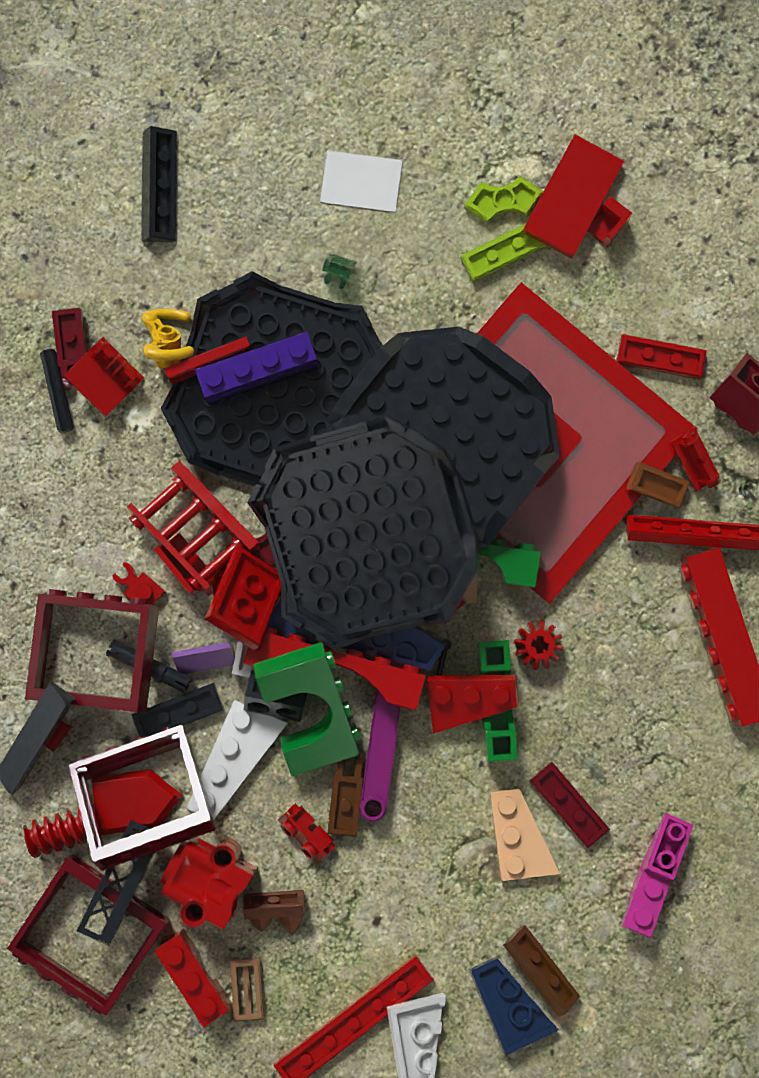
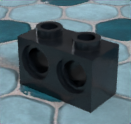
(285, 708)

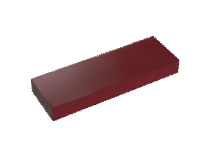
(569, 804)

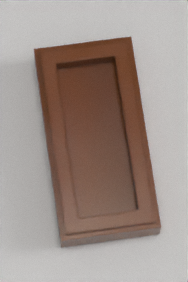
(657, 484)

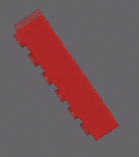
(725, 632)

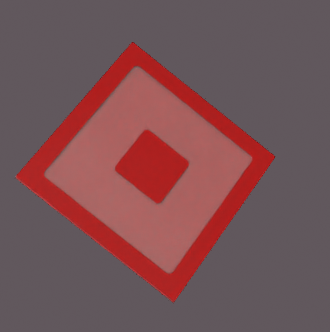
(602, 429)

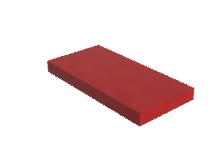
(573, 196)

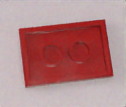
(245, 598)

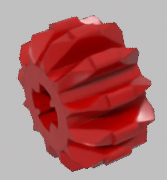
(546, 638)

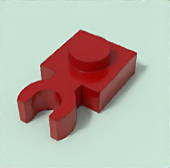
(140, 586)

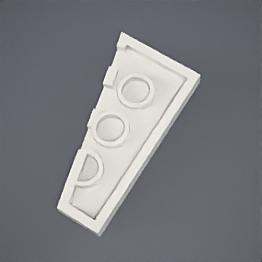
(235, 754)

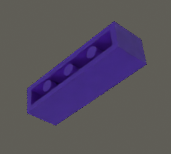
(257, 367)

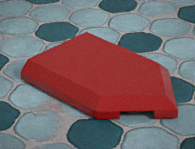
(132, 796)

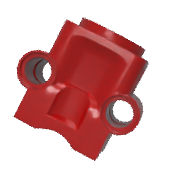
(205, 879)

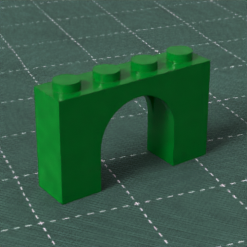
(310, 672)

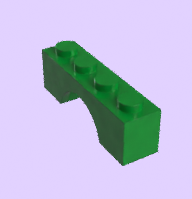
(518, 563)
(500, 727)

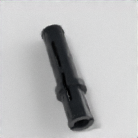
(160, 671)

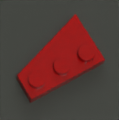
(468, 698)

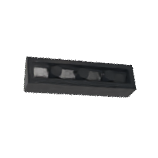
(158, 185)
(34, 737)

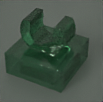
(338, 266)

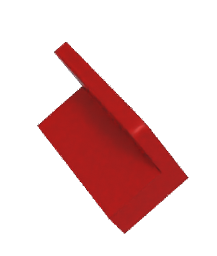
(195, 561)

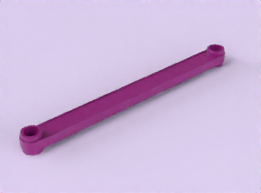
(380, 753)

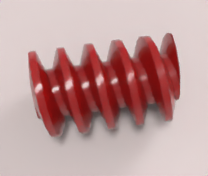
(55, 834)

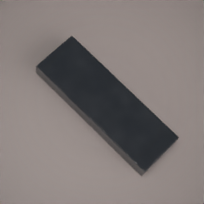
(179, 711)

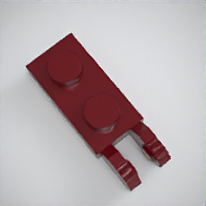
(69, 339)

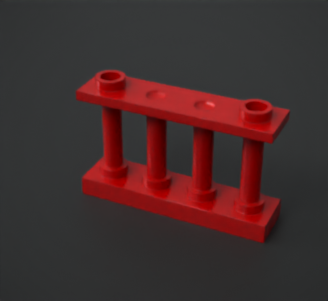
(202, 501)

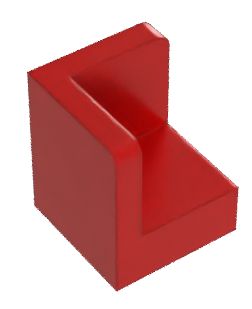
(609, 221)

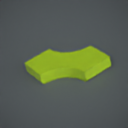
(491, 201)

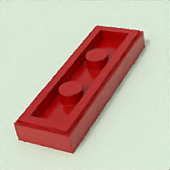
(661, 356)
(187, 368)

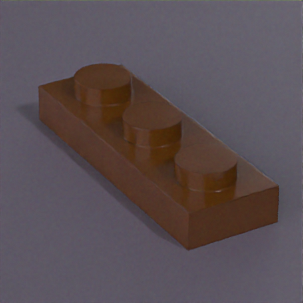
(541, 970)

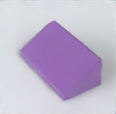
(204, 658)

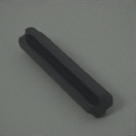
(56, 391)

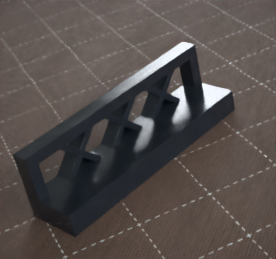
(124, 899)

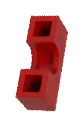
(200, 991)

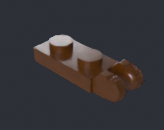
(346, 800)

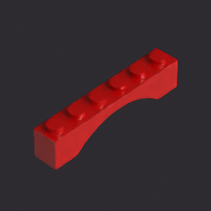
(395, 684)

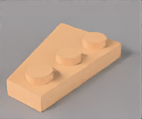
(518, 840)

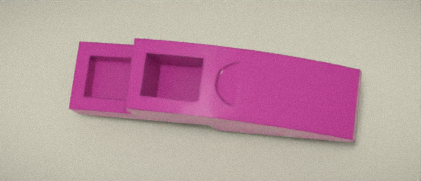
(656, 874)

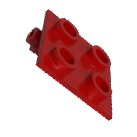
(103, 376)

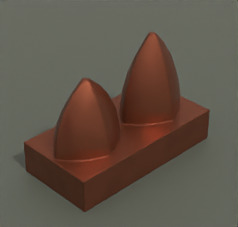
(284, 905)

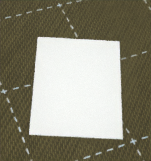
(361, 181)

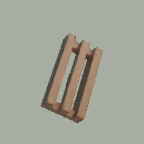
(245, 963)

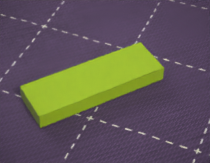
(499, 253)

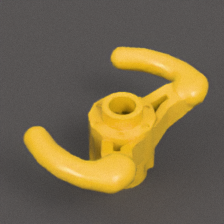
(166, 340)

